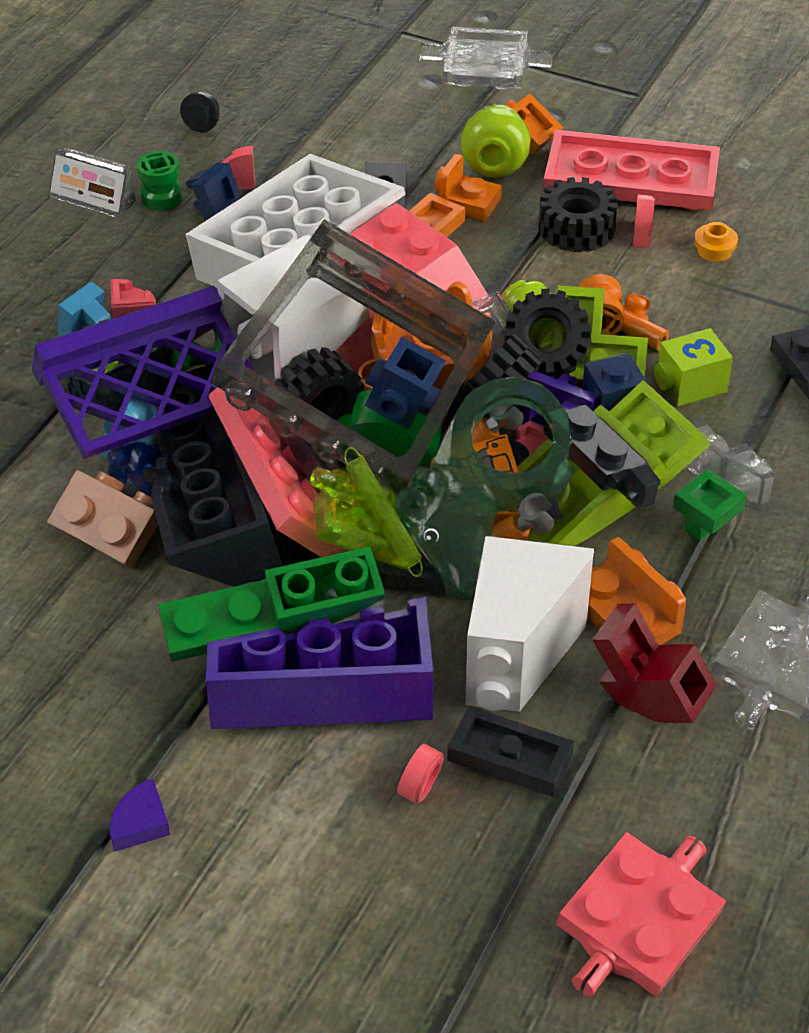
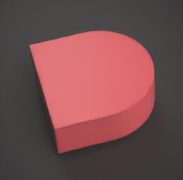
(643, 221)

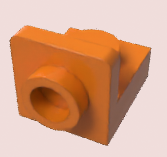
(538, 121)
(473, 193)

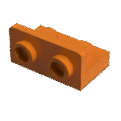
(630, 579)

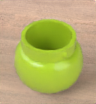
(495, 141)

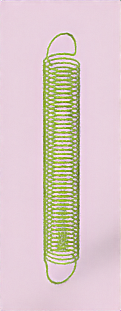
(361, 476)

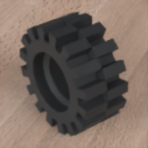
(577, 214)
(565, 312)
(511, 360)
(327, 374)

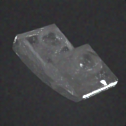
(736, 466)

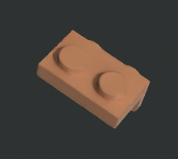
(105, 517)

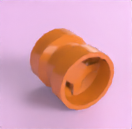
(612, 307)

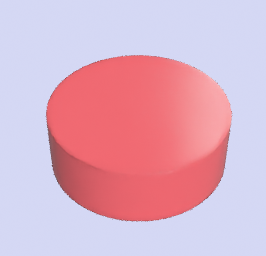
(420, 774)

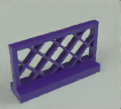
(122, 341)

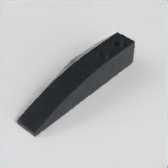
(208, 502)

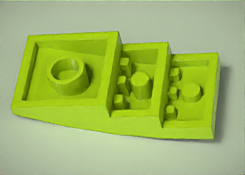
(651, 430)

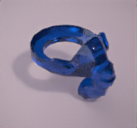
(132, 460)

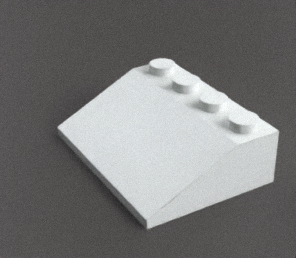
(285, 211)

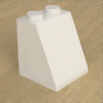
(312, 320)
(523, 618)

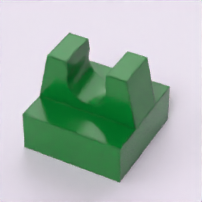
(708, 504)

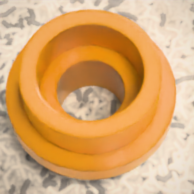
(715, 241)

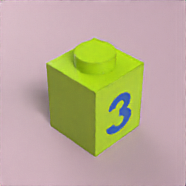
(693, 367)

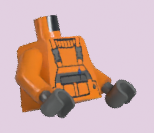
(497, 453)

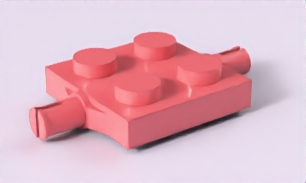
(640, 914)

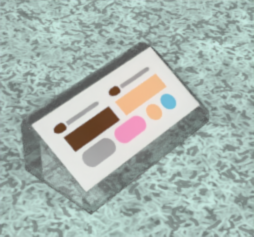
(92, 182)

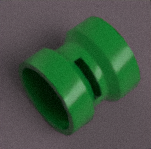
(159, 180)

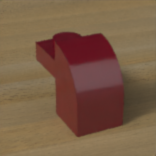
(648, 678)

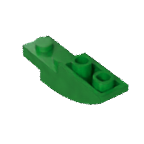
(285, 600)

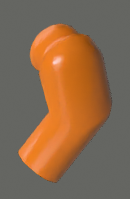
(637, 322)

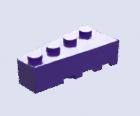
(325, 672)

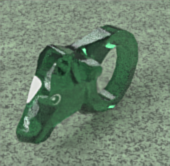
(460, 495)

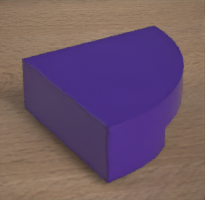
(138, 817)

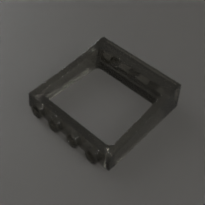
(391, 293)

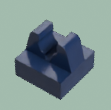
(214, 189)

